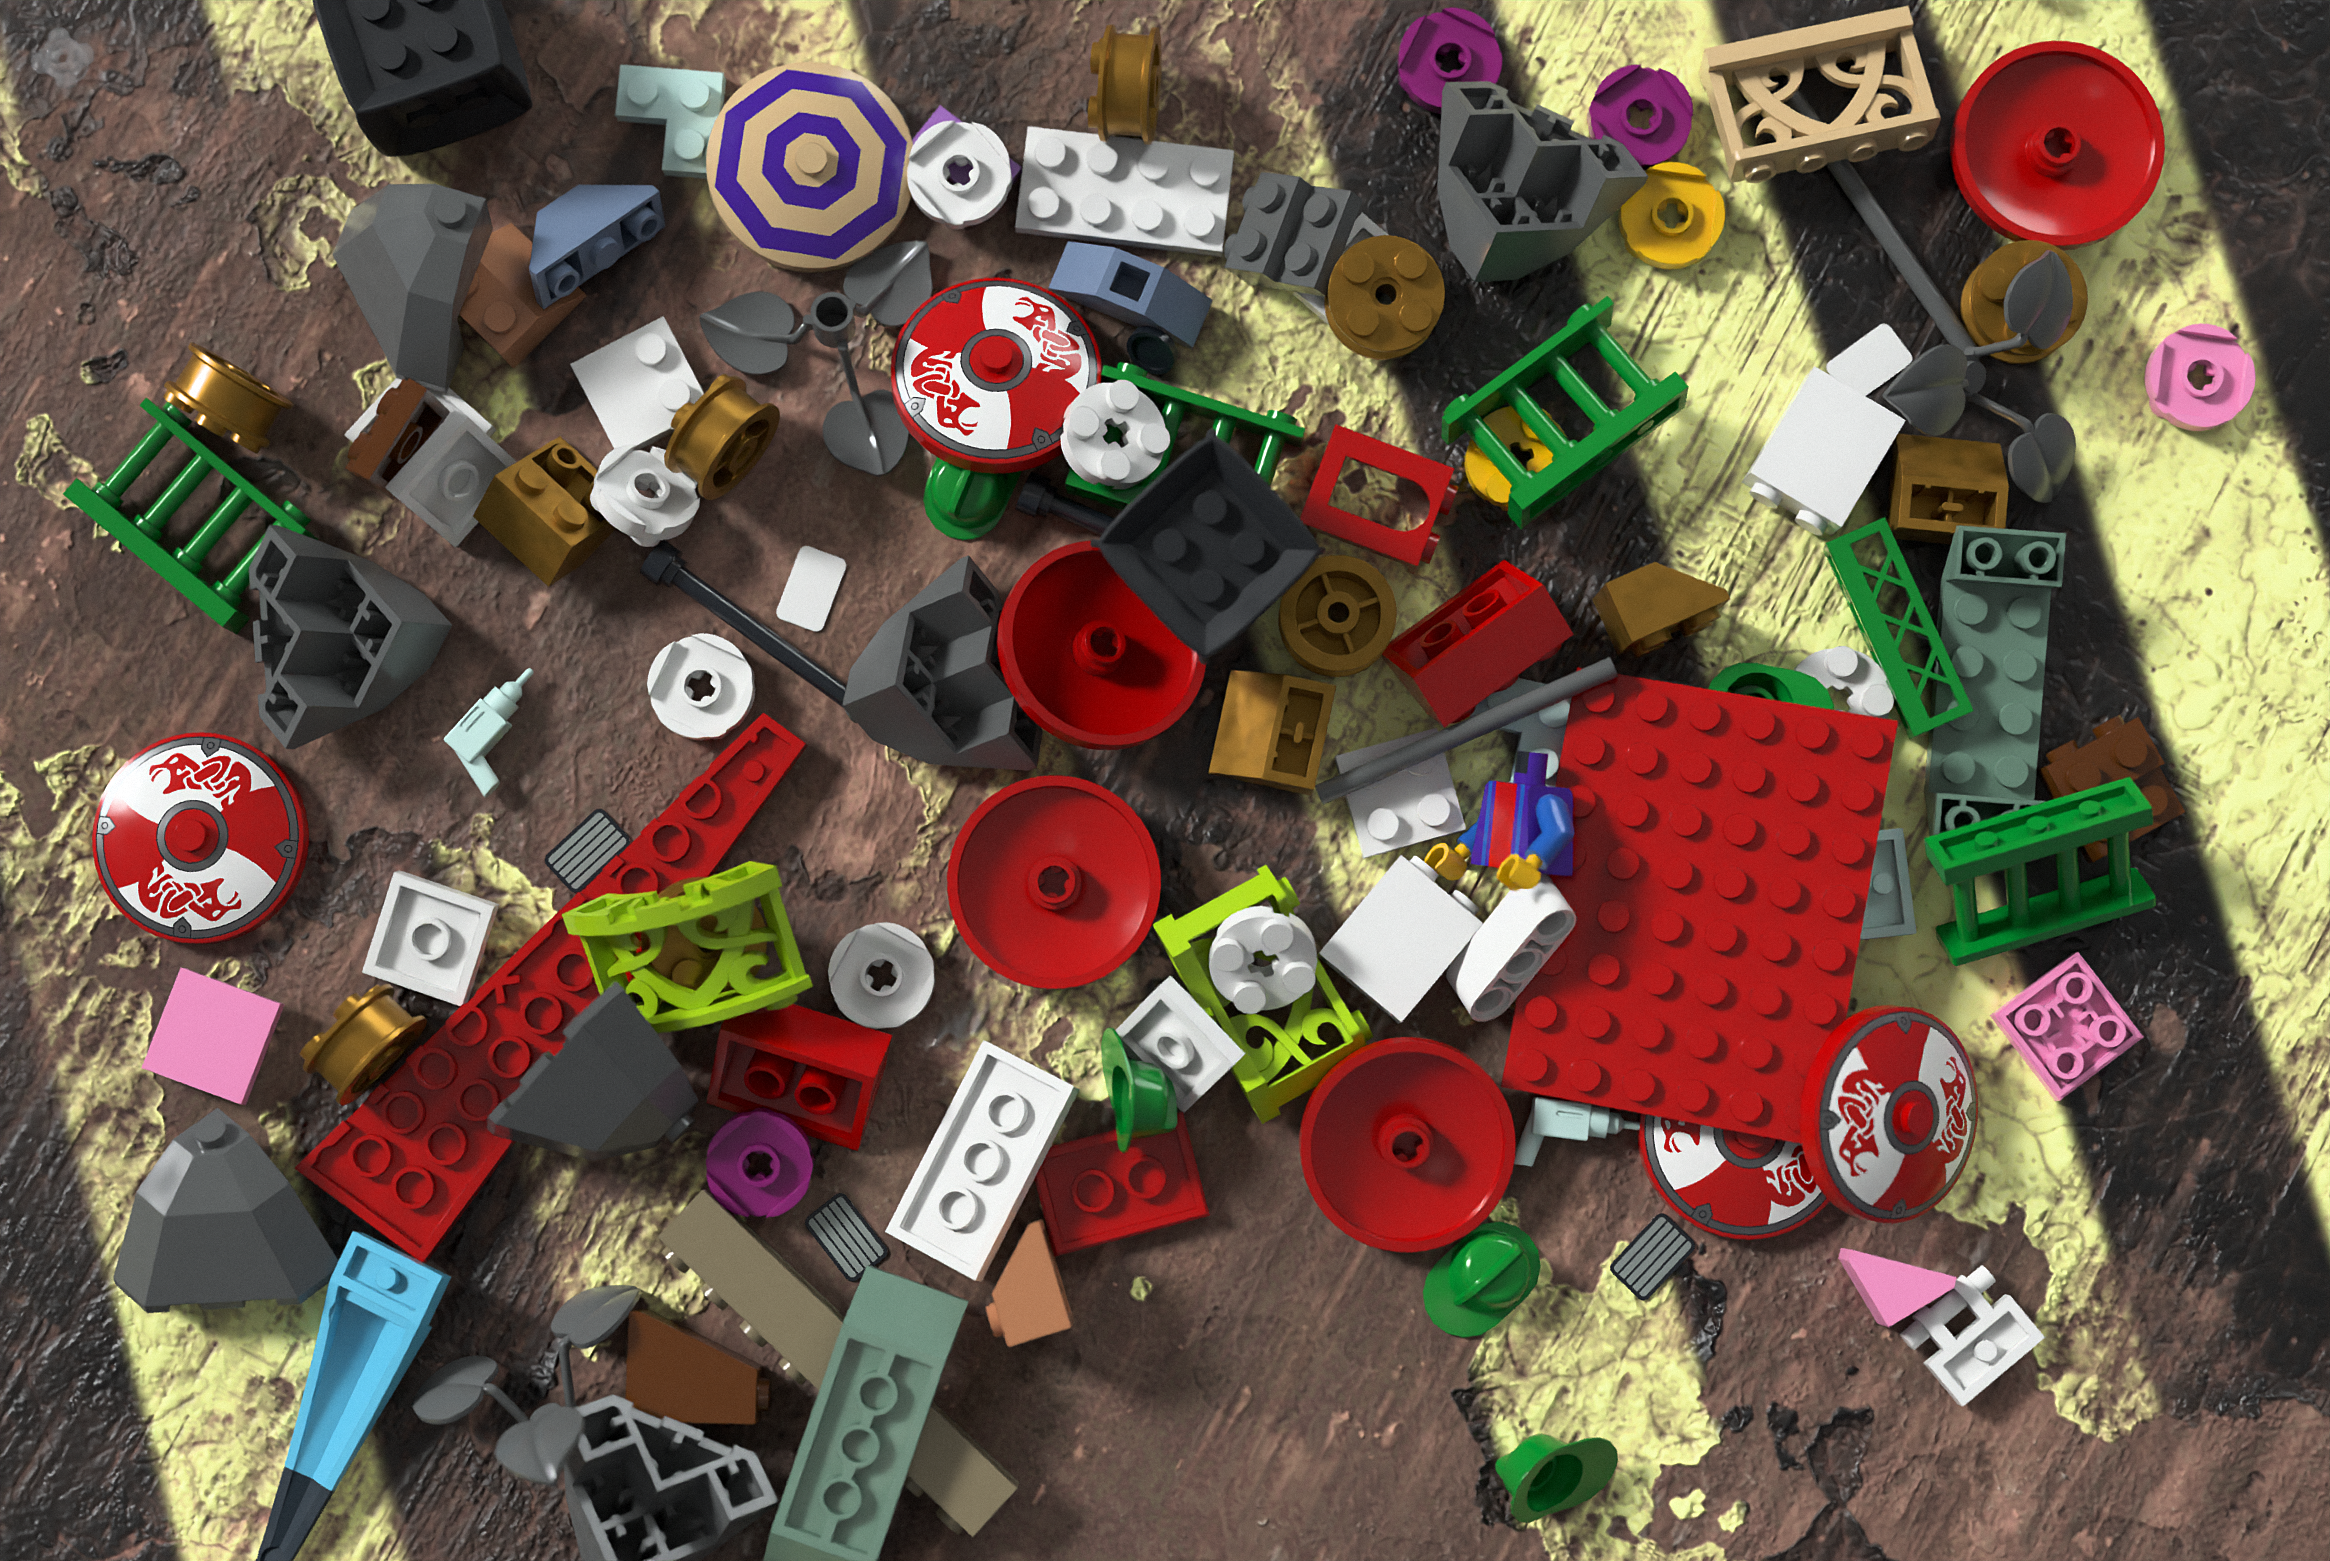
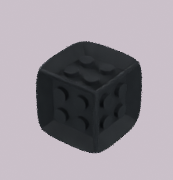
(424, 69)
(1209, 546)

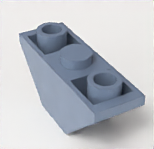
(588, 233)
(1131, 290)

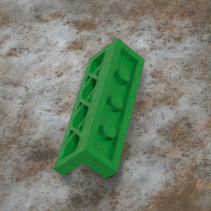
(1878, 637)

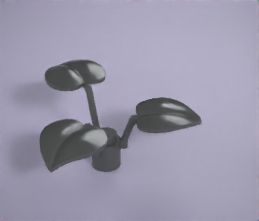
(757, 326)
(1939, 381)
(538, 1445)

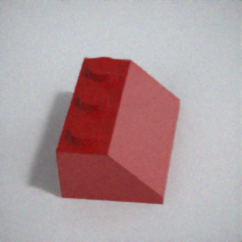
(1477, 643)
(801, 1066)

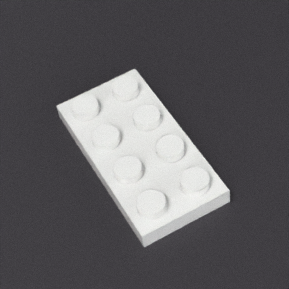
(1124, 191)
(982, 1161)

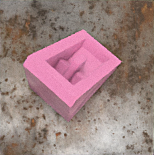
(1892, 1287)

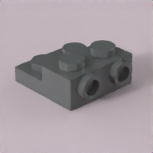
(1291, 234)

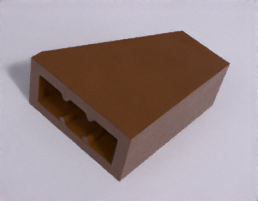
(689, 1375)

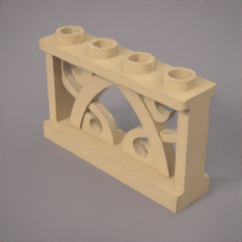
(1791, 52)

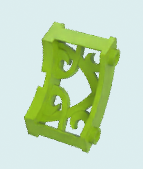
(610, 945)
(1261, 1063)

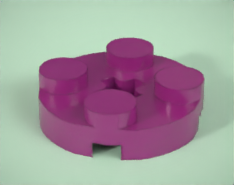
(1438, 34)
(1644, 89)
(757, 1193)

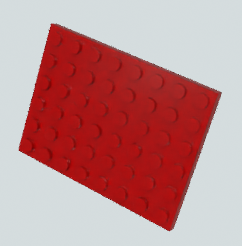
(1709, 900)

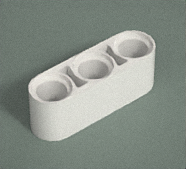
(1510, 949)

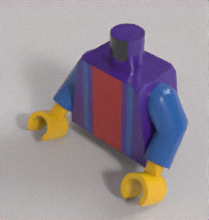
(1519, 830)

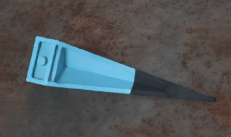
(365, 1342)

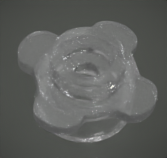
(70, 71)

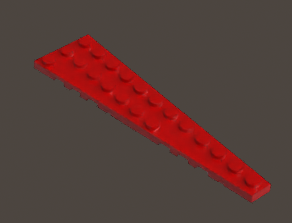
(422, 1137)

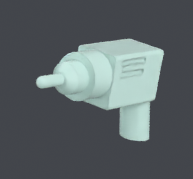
(483, 729)
(1566, 1121)

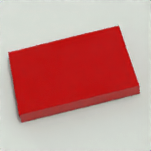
(1105, 1195)

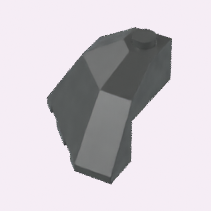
(1522, 182)
(410, 269)
(334, 636)
(937, 682)
(604, 1091)
(219, 1227)
(657, 1487)

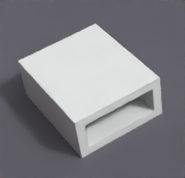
(1822, 453)
(1401, 937)

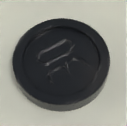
(1152, 349)

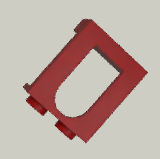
(1400, 546)

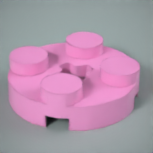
(2223, 359)

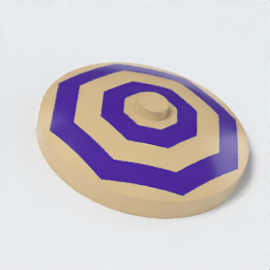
(810, 167)

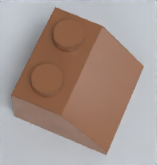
(503, 300)
(1030, 1292)

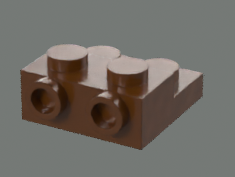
(404, 424)
(2115, 754)

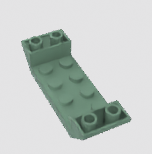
(1996, 637)
(866, 1421)

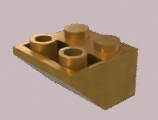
(1943, 486)
(545, 511)
(1653, 603)
(1272, 730)

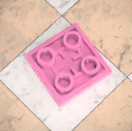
(2066, 1026)
(213, 1036)

